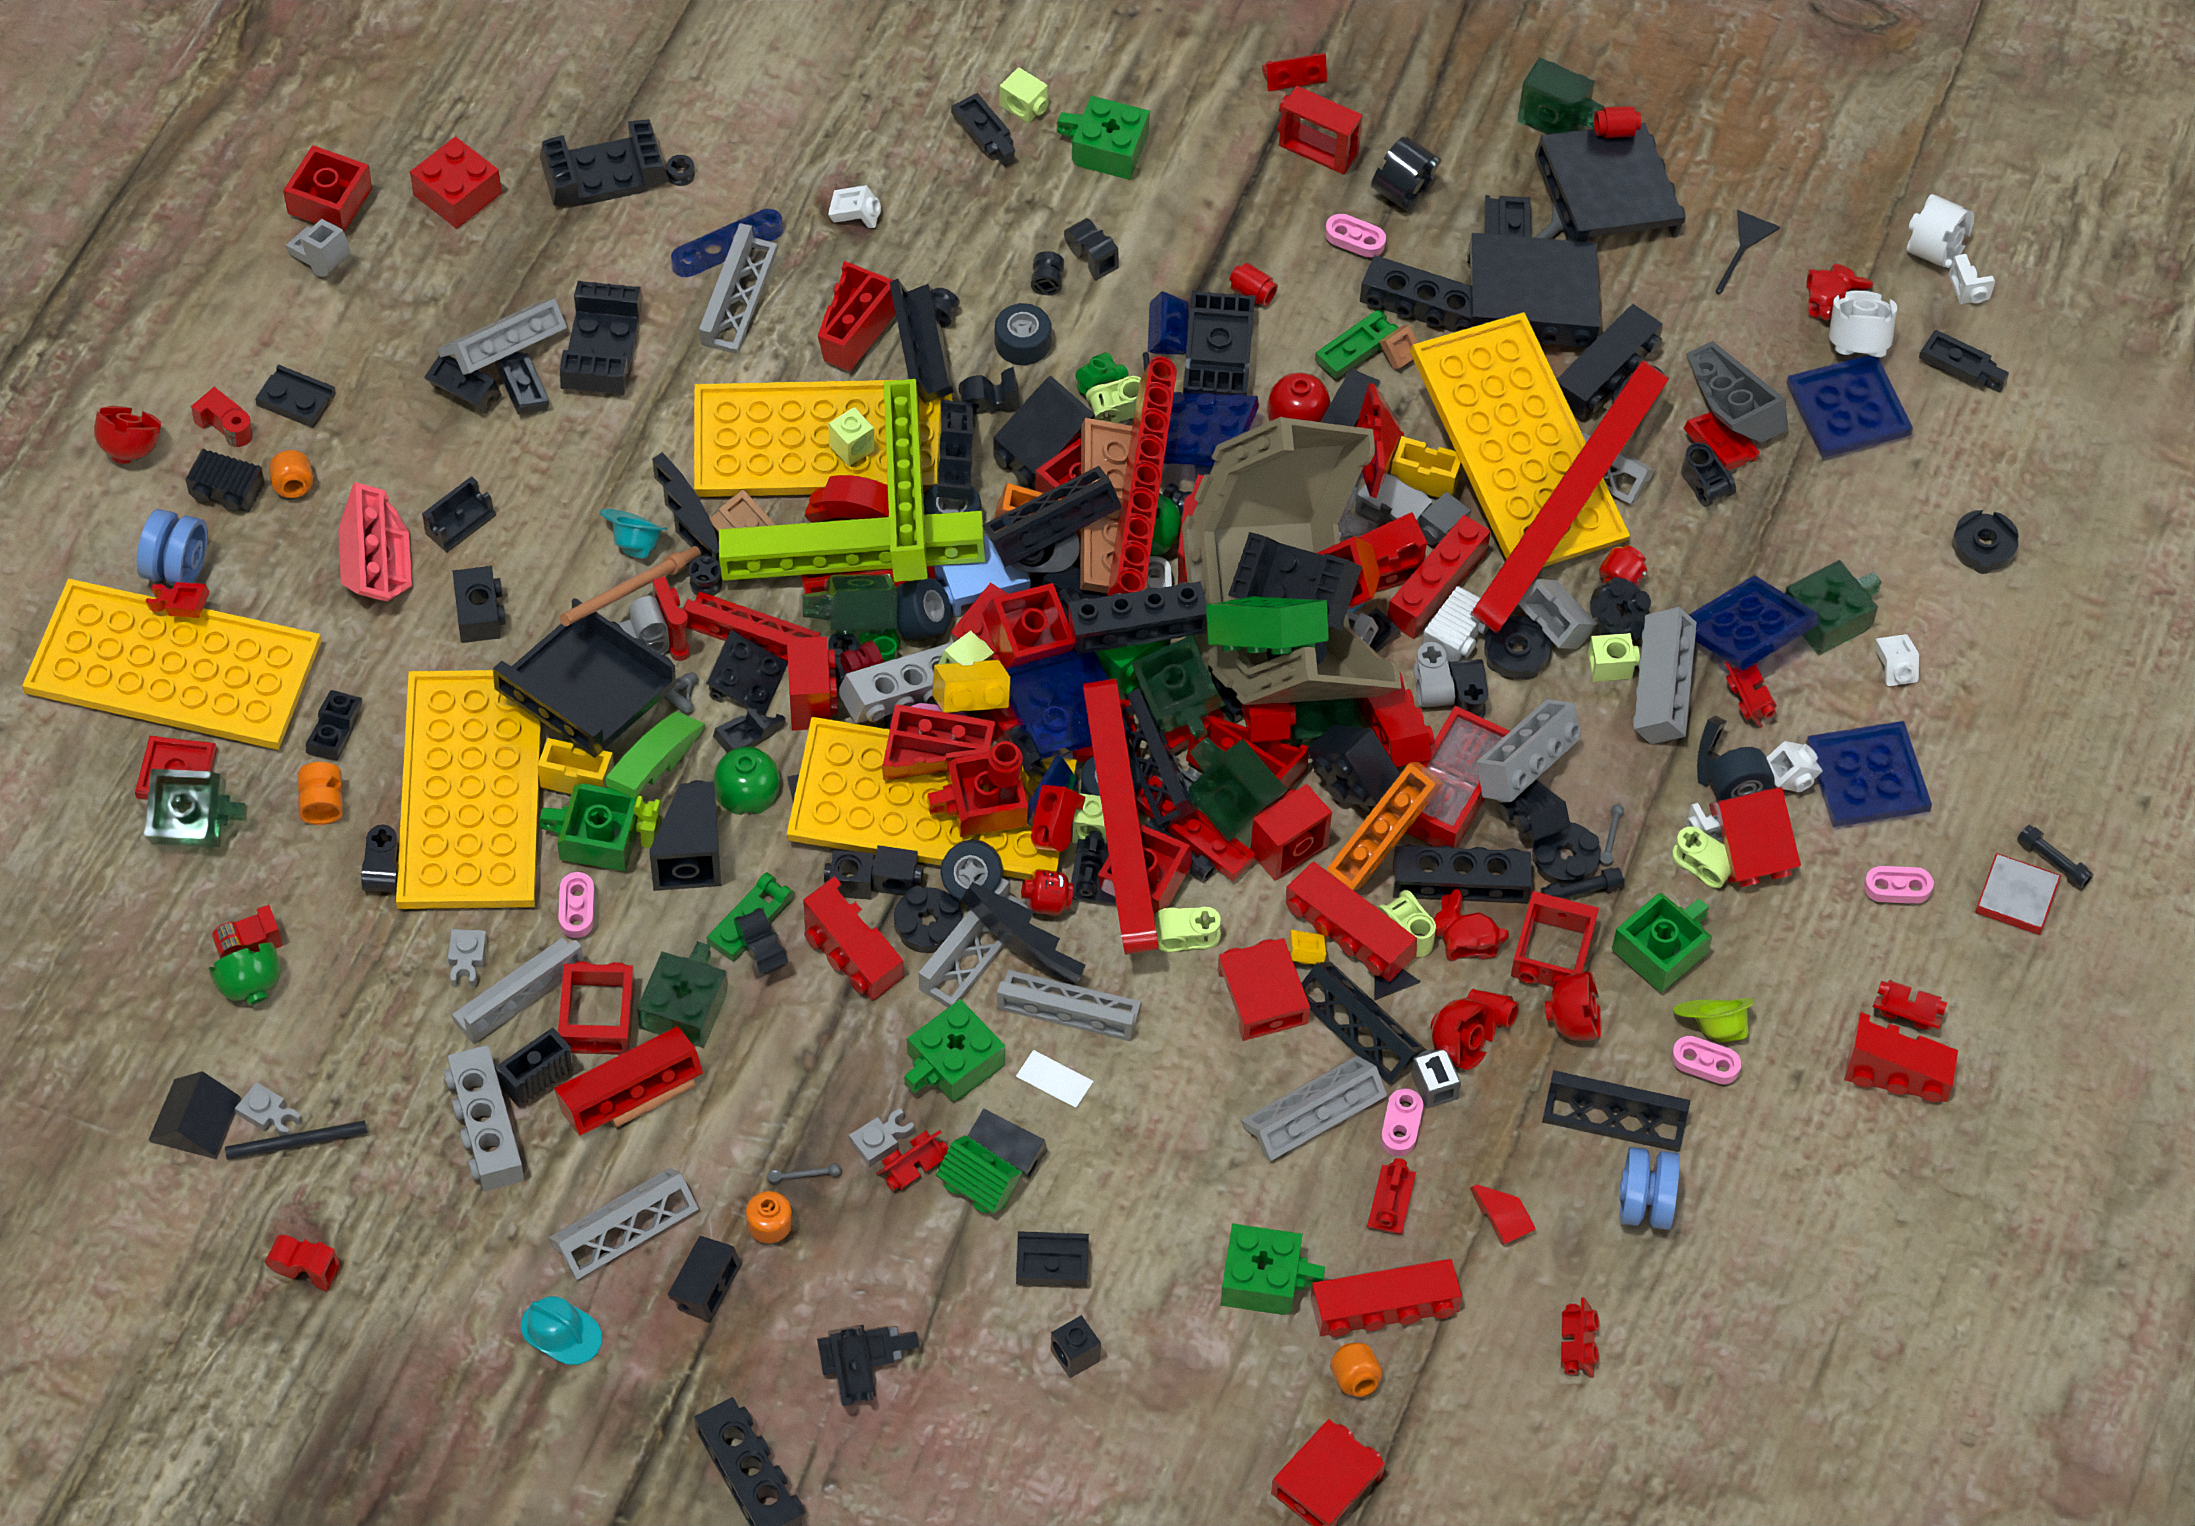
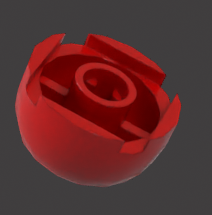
(1298, 397)
(124, 434)
(1575, 1007)
(1463, 1031)

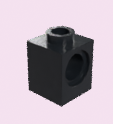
(859, 863)
(895, 870)
(1075, 1346)

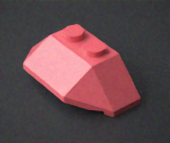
(373, 545)

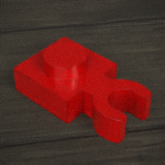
(181, 601)

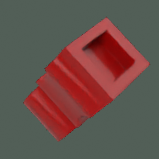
(292, 1257)

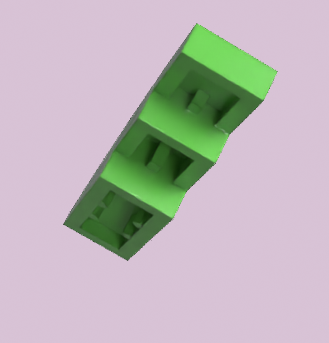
(653, 753)

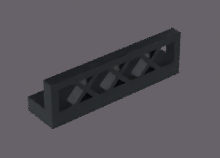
(922, 340)
(1054, 517)
(1161, 759)
(1368, 1012)
(1616, 1099)

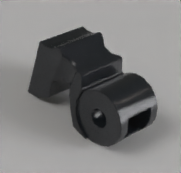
(1100, 249)
(989, 396)
(759, 939)

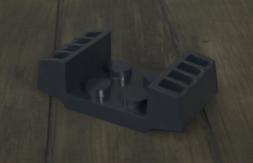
(603, 169)
(602, 338)
(1218, 343)
(1291, 572)

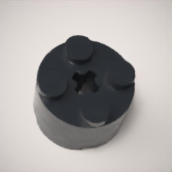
(1406, 173)

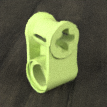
(1115, 400)
(1704, 859)
(1412, 917)
(1183, 929)

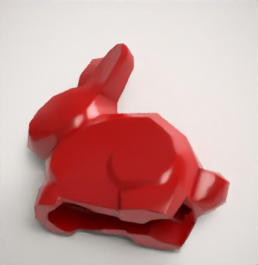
(1827, 284)
(1469, 933)

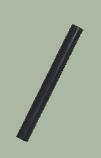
(296, 1140)

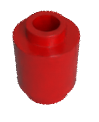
(1617, 122)
(1251, 281)
(1004, 764)

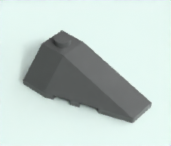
(1738, 394)

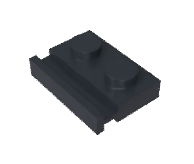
(1507, 216)
(295, 396)
(1052, 1258)

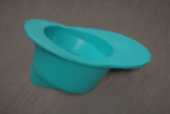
(633, 532)
(561, 1331)

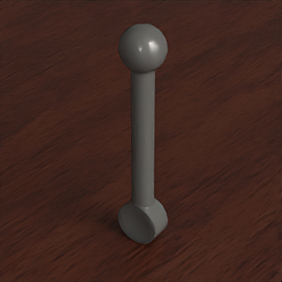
(1606, 857)
(775, 1176)

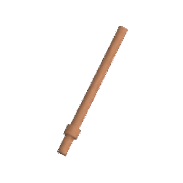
(671, 565)

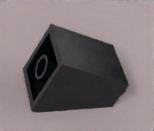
(1039, 430)
(688, 842)

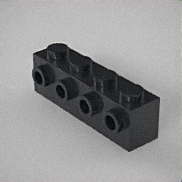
(1609, 360)
(1138, 617)

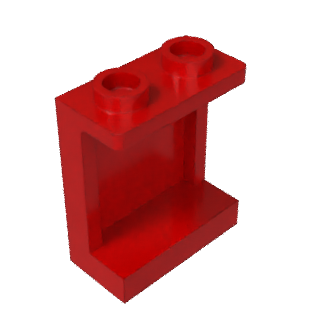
(1757, 836)
(1264, 988)
(1327, 1475)

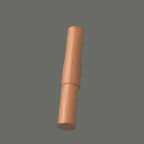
(652, 1104)

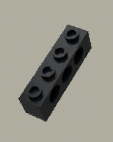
(1417, 294)
(1477, 885)
(727, 1422)

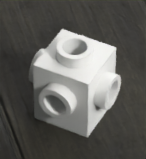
(1794, 766)

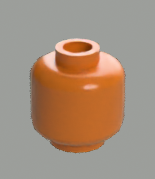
(290, 474)
(768, 1217)
(1356, 1369)

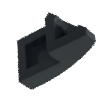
(747, 730)
(1707, 745)
(1030, 753)

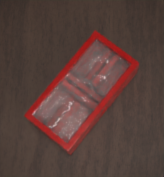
(1453, 761)

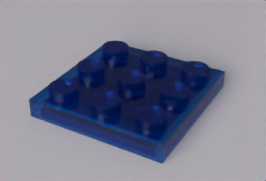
(1849, 405)
(1203, 422)
(1751, 622)
(1051, 700)
(1869, 774)

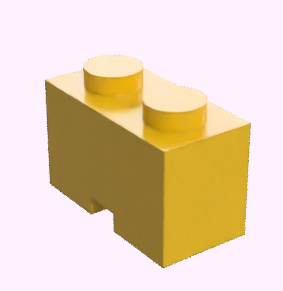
(1426, 468)
(971, 686)
(565, 767)

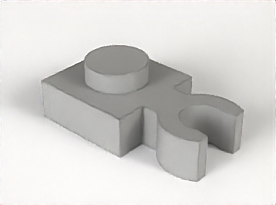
(465, 953)
(265, 1108)
(878, 1139)

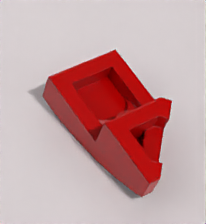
(1504, 1212)

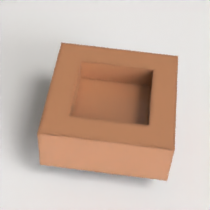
(1397, 346)

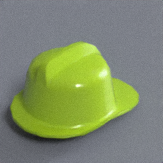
(1718, 1018)

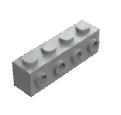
(1665, 675)
(1528, 750)

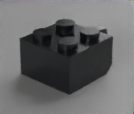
(1353, 765)

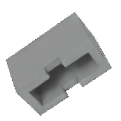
(1392, 502)
(1557, 613)

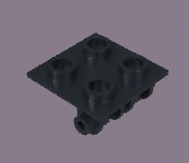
(746, 673)
(1089, 860)

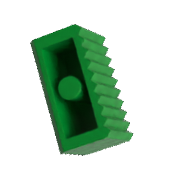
(978, 1174)

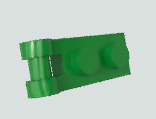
(1354, 344)
(725, 936)

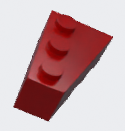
(856, 315)
(1398, 550)
(928, 739)
(1283, 760)
(849, 942)
(1900, 1063)

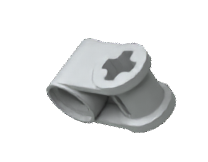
(1433, 676)

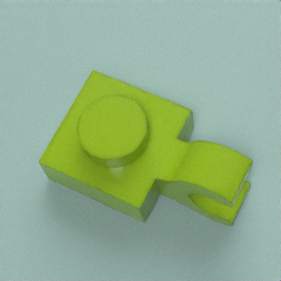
(648, 820)

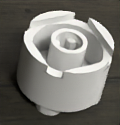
(1939, 231)
(1862, 323)

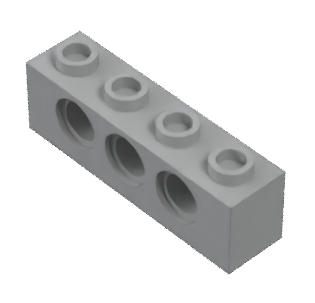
(902, 681)
(499, 1166)

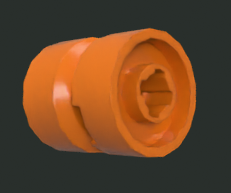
(320, 793)

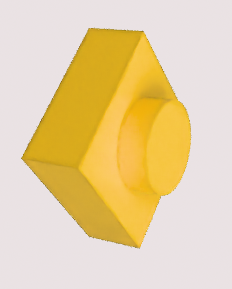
(1306, 947)

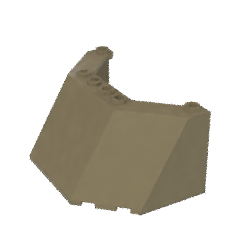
(1292, 487)

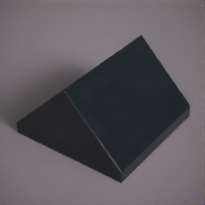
(195, 1115)

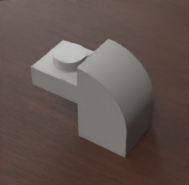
(320, 247)

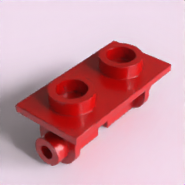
(1295, 72)
(1755, 702)
(1897, 1003)
(901, 1168)
(1392, 1197)
(1583, 1351)

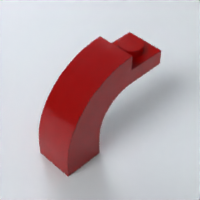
(848, 497)

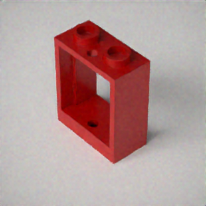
(1314, 145)
(1557, 913)
(597, 1038)

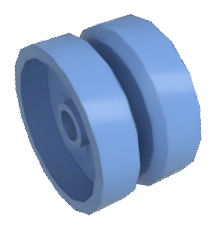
(171, 548)
(1643, 1188)

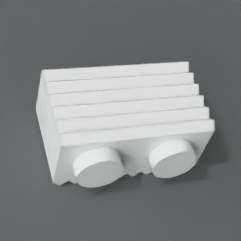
(1454, 625)

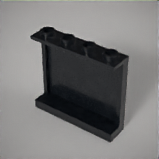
(1608, 184)
(1537, 276)
(587, 681)

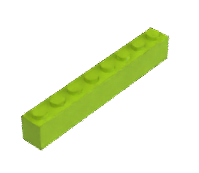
(905, 480)
(843, 546)

